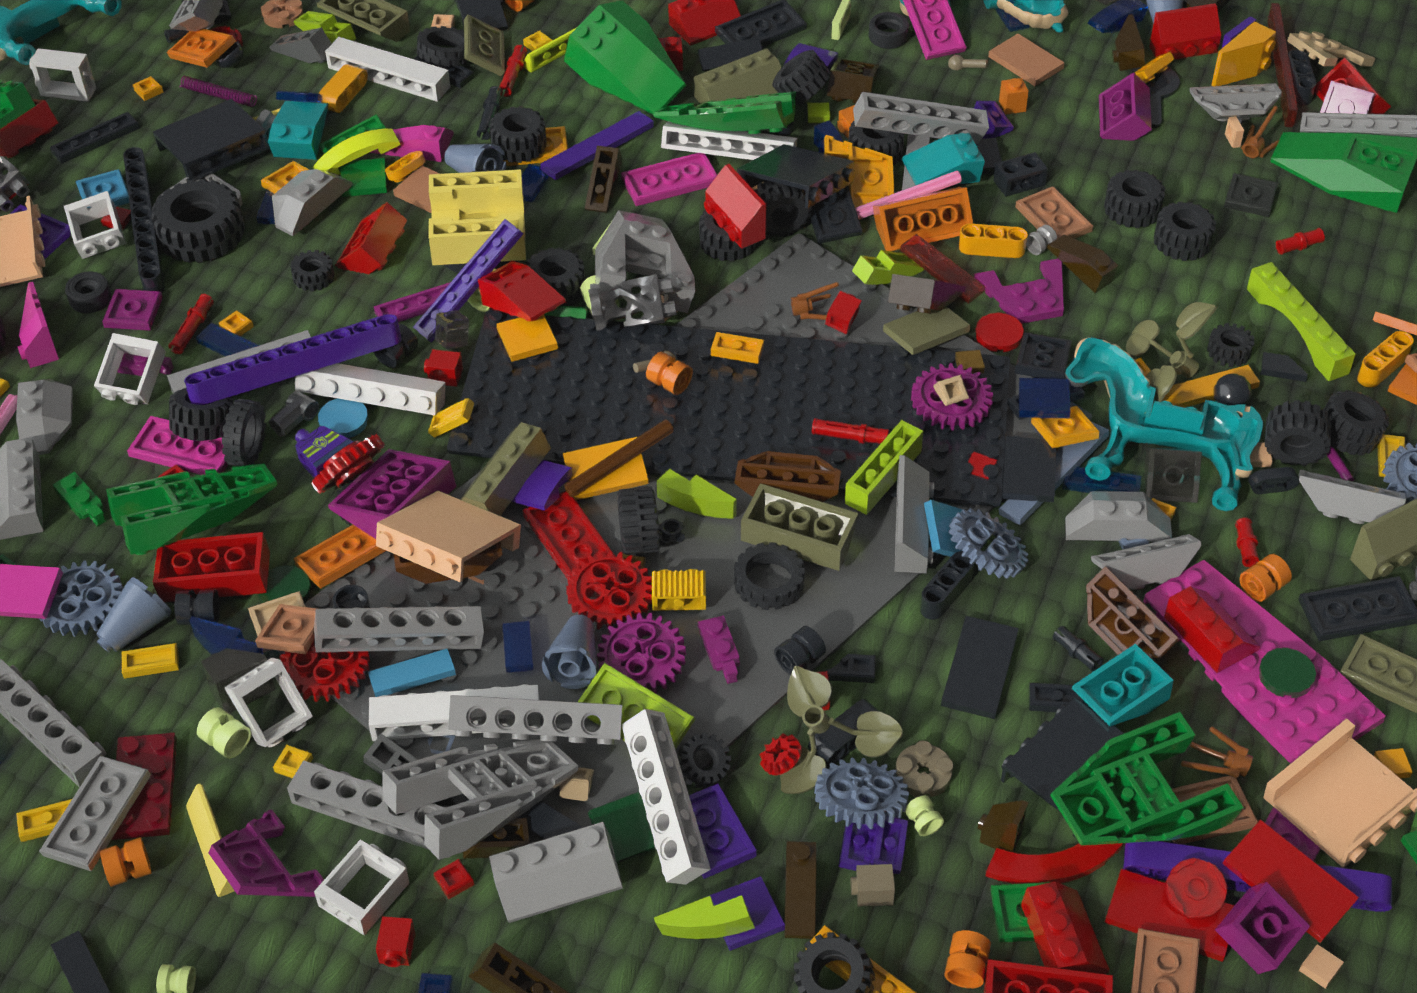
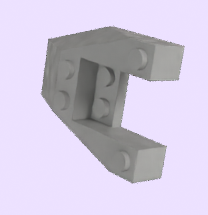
(646, 248)
(495, 780)

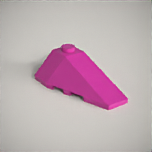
(429, 139)
(34, 332)

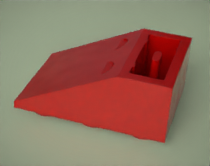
(518, 292)

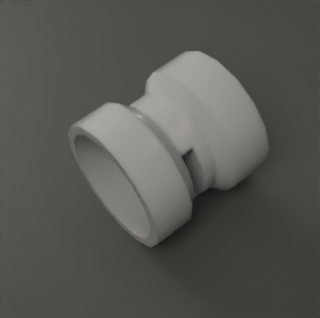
(1039, 240)

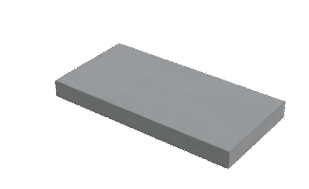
(95, 813)

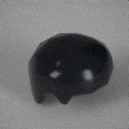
(231, 56)
(1232, 390)

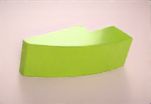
(329, 24)
(880, 268)
(695, 496)
(706, 920)

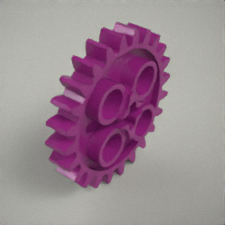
(959, 413)
(643, 652)

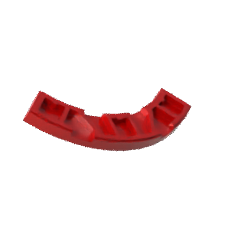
(1051, 867)

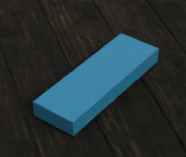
(411, 673)

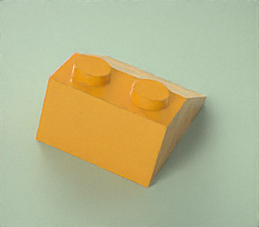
(1245, 55)

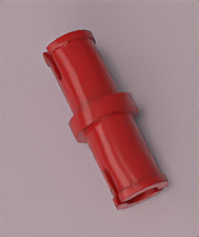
(1300, 241)
(1247, 542)

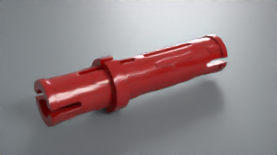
(515, 64)
(194, 318)
(860, 433)

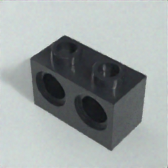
(1020, 174)

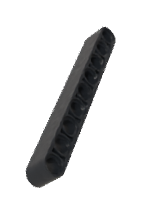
(141, 210)

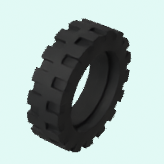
(438, 55)
(243, 432)
(766, 597)

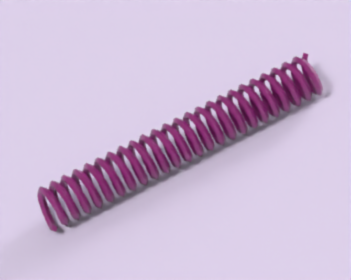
(197, 83)

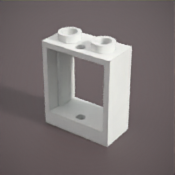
(75, 62)
(78, 214)
(117, 347)
(257, 677)
(347, 911)

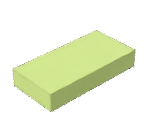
(841, 19)

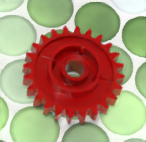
(348, 463)

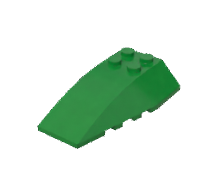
(623, 57)
(734, 114)

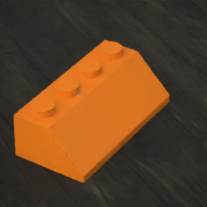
(930, 216)

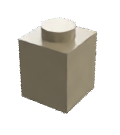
(873, 885)

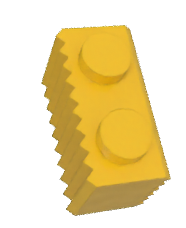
(678, 590)

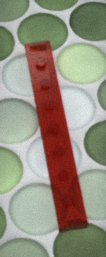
(1282, 66)

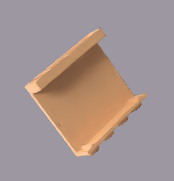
(21, 246)
(444, 533)
(1341, 796)

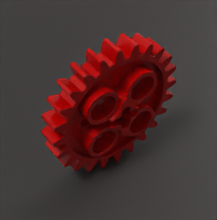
(609, 589)
(325, 672)

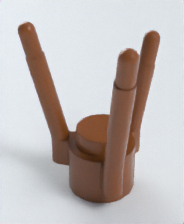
(1255, 144)
(803, 302)
(1236, 761)

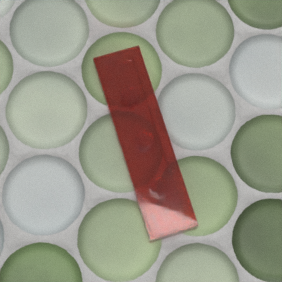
(941, 267)

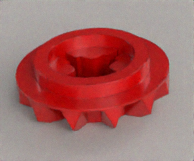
(786, 760)

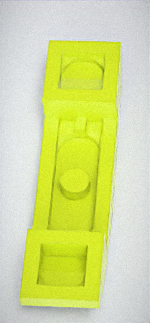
(356, 147)

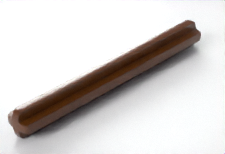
(618, 458)

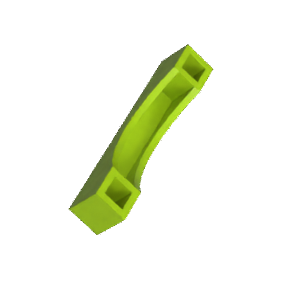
(1326, 347)

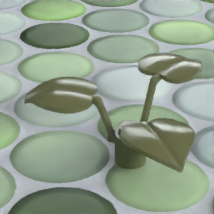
(1182, 363)
(806, 697)

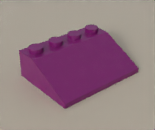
(390, 486)

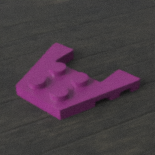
(1031, 299)
(254, 867)

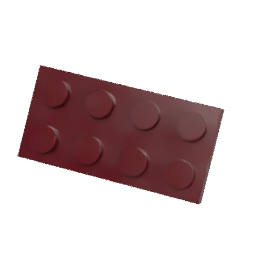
(153, 807)

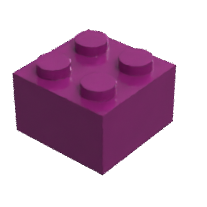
(1262, 928)

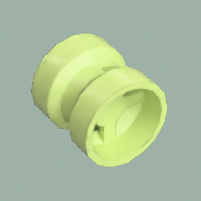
(922, 813)
(176, 980)

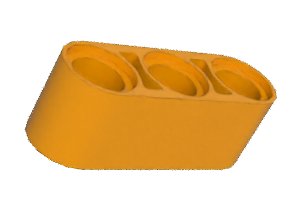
(343, 87)
(993, 240)
(1385, 359)

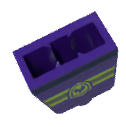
(318, 447)

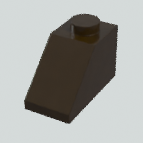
(1003, 825)
(509, 837)

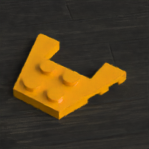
(872, 171)

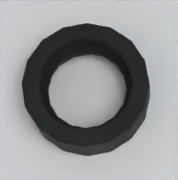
(888, 39)

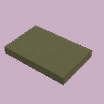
(484, 45)
(923, 330)
(1383, 672)

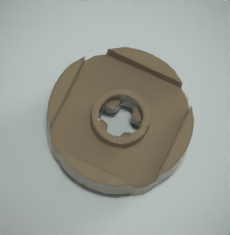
(929, 756)

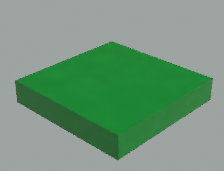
(366, 177)
(1009, 915)

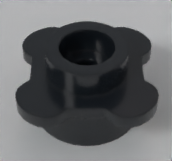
(669, 526)

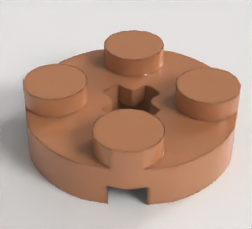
(281, 12)

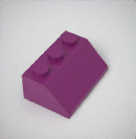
(1125, 110)

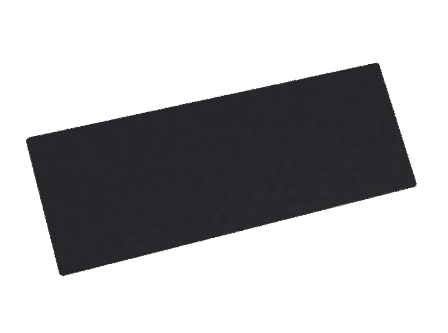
(731, 407)

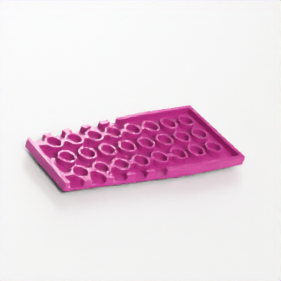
(1285, 722)

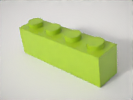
(881, 468)

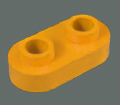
(405, 165)

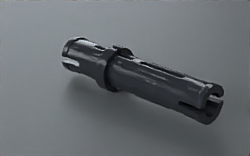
(491, 107)

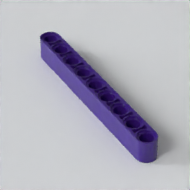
(292, 359)
(1158, 858)

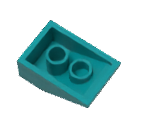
(298, 130)
(945, 156)
(1125, 687)

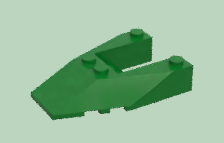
(182, 505)
(1127, 799)

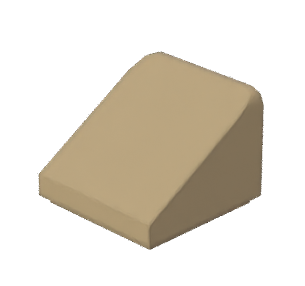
(951, 390)
(578, 785)

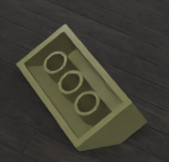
(372, 15)
(739, 78)
(508, 469)
(807, 526)
(1387, 542)

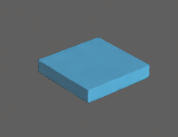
(110, 182)
(938, 520)

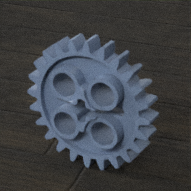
(1402, 471)
(973, 530)
(83, 598)
(861, 793)

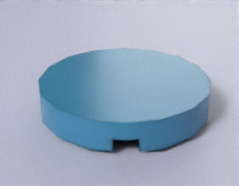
(344, 417)

